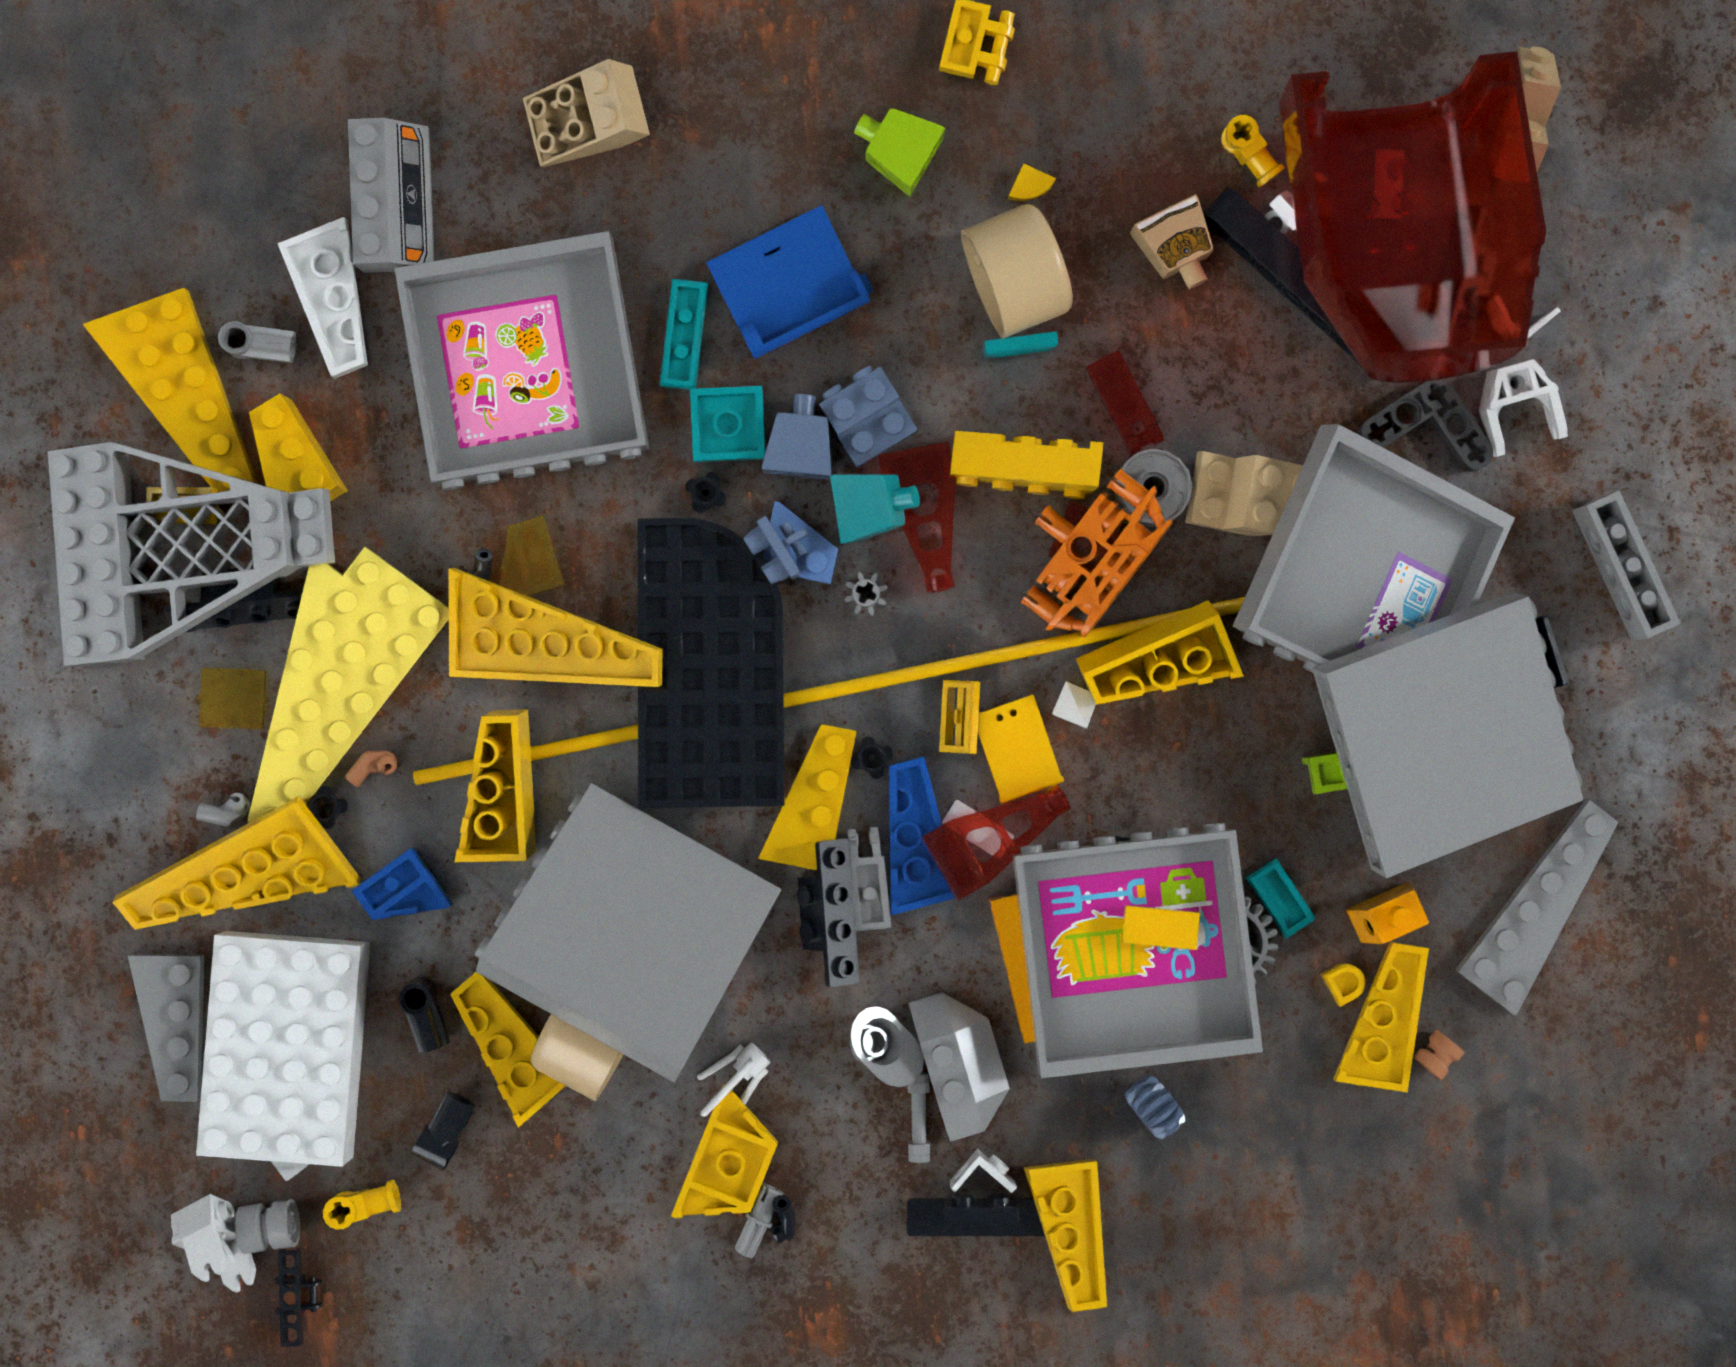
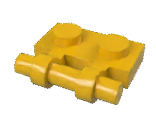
(965, 38)

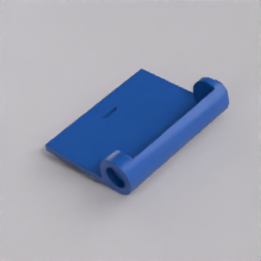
(788, 282)

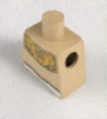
(1176, 241)

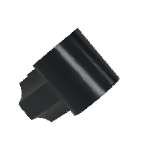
(424, 1018)
(440, 1138)

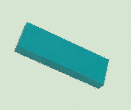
(683, 334)

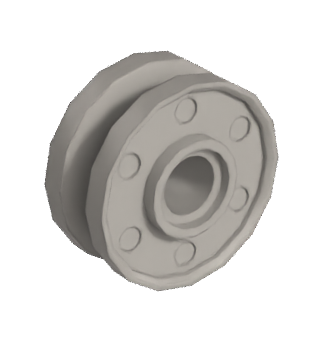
(1171, 475)

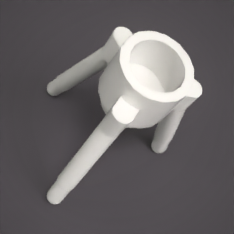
(749, 1063)

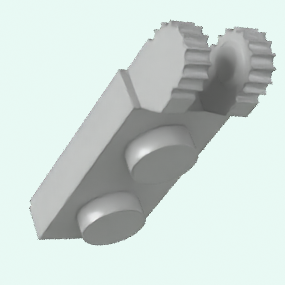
(869, 884)

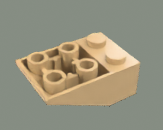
(586, 113)

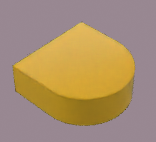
(1344, 982)

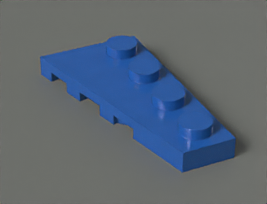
(912, 813)

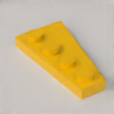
(813, 801)
(1071, 1221)

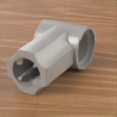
(260, 342)

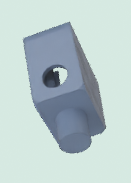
(799, 442)

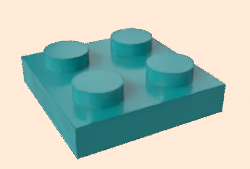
(727, 424)

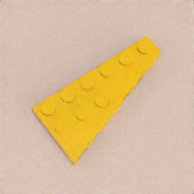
(173, 372)
(521, 638)
(250, 867)

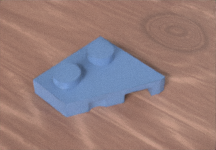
(821, 555)

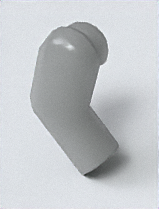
(227, 814)

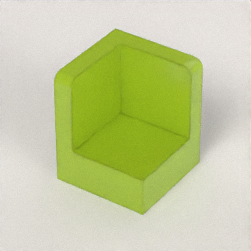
(1325, 772)

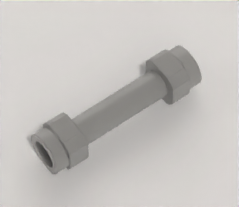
(919, 1148)

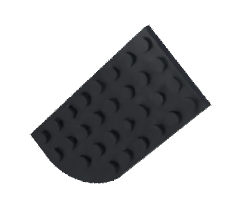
(719, 714)

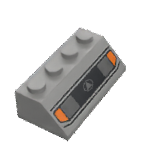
(390, 194)

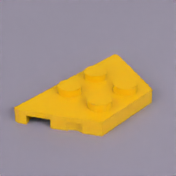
(727, 1162)

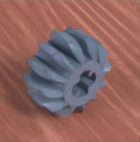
(1155, 1106)

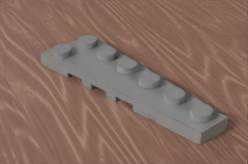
(1526, 928)

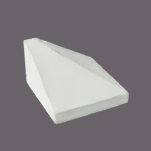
(1074, 705)

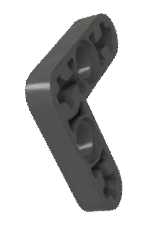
(1426, 409)

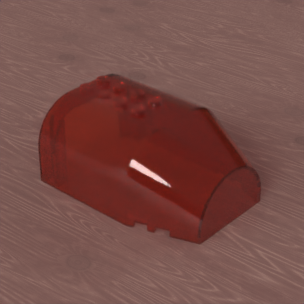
(1419, 221)

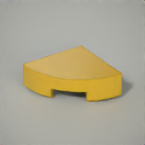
(1030, 184)

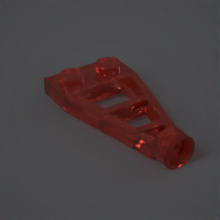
(921, 467)
(957, 861)

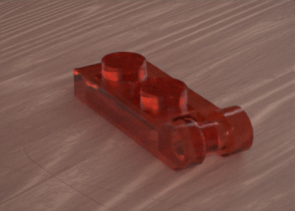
(1124, 402)

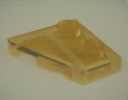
(530, 559)

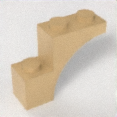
(1541, 90)

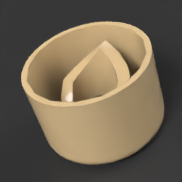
(1017, 269)
(574, 1058)

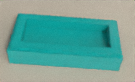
(1020, 345)
(1280, 898)

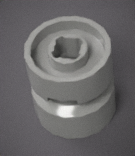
(262, 1226)

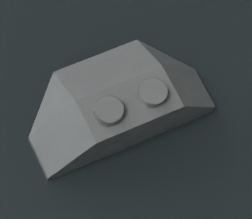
(960, 1063)

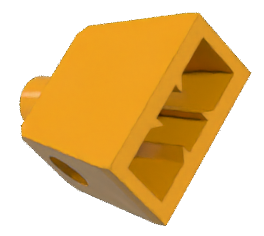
(1389, 914)

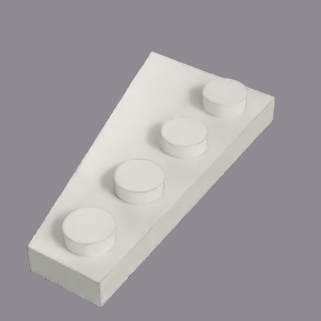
(327, 288)

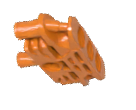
(1113, 570)

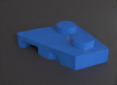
(401, 889)

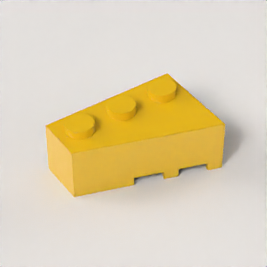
(289, 450)

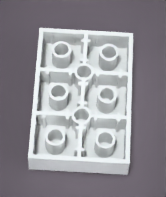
(283, 1048)

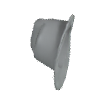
(886, 1047)

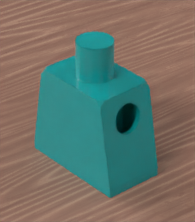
(870, 504)

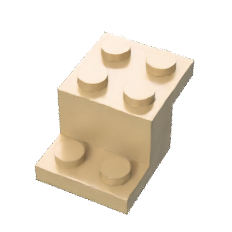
(1240, 493)

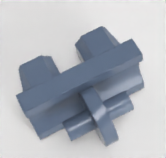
(765, 536)

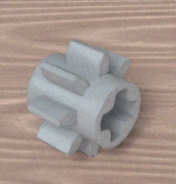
(862, 583)

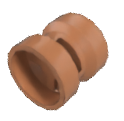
(1438, 1054)

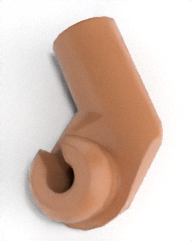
(371, 762)

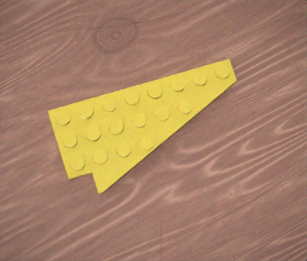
(343, 662)

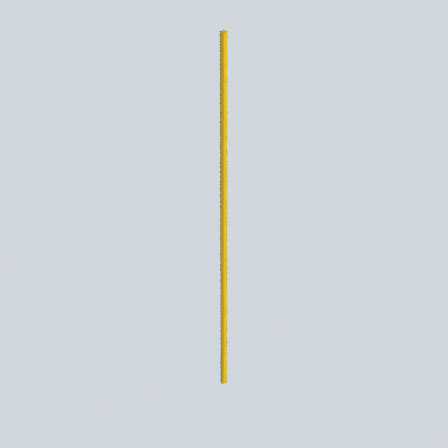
(853, 686)

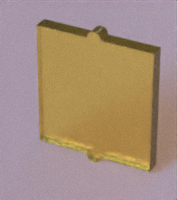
(232, 698)

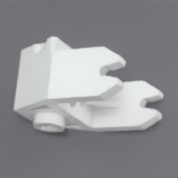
(1528, 383)
(209, 1239)

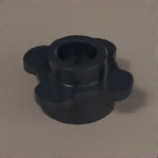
(696, 489)
(875, 767)
(336, 806)

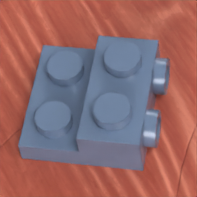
(867, 415)

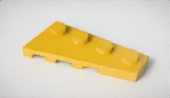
(1386, 1029)
(505, 1046)

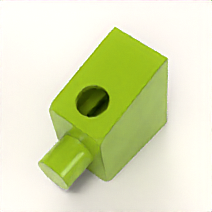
(900, 146)

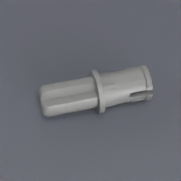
(757, 1221)

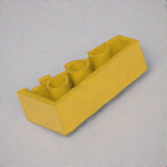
(1026, 464)
(1162, 656)
(500, 793)

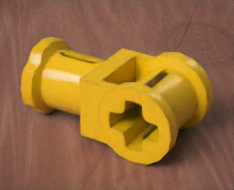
(1250, 149)
(362, 1205)

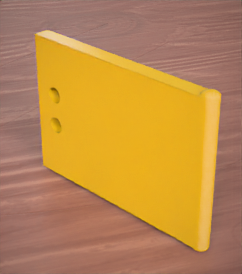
(1018, 749)

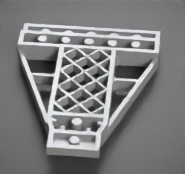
(99, 540)

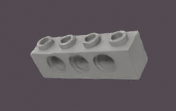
(1626, 566)

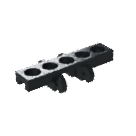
(299, 1307)

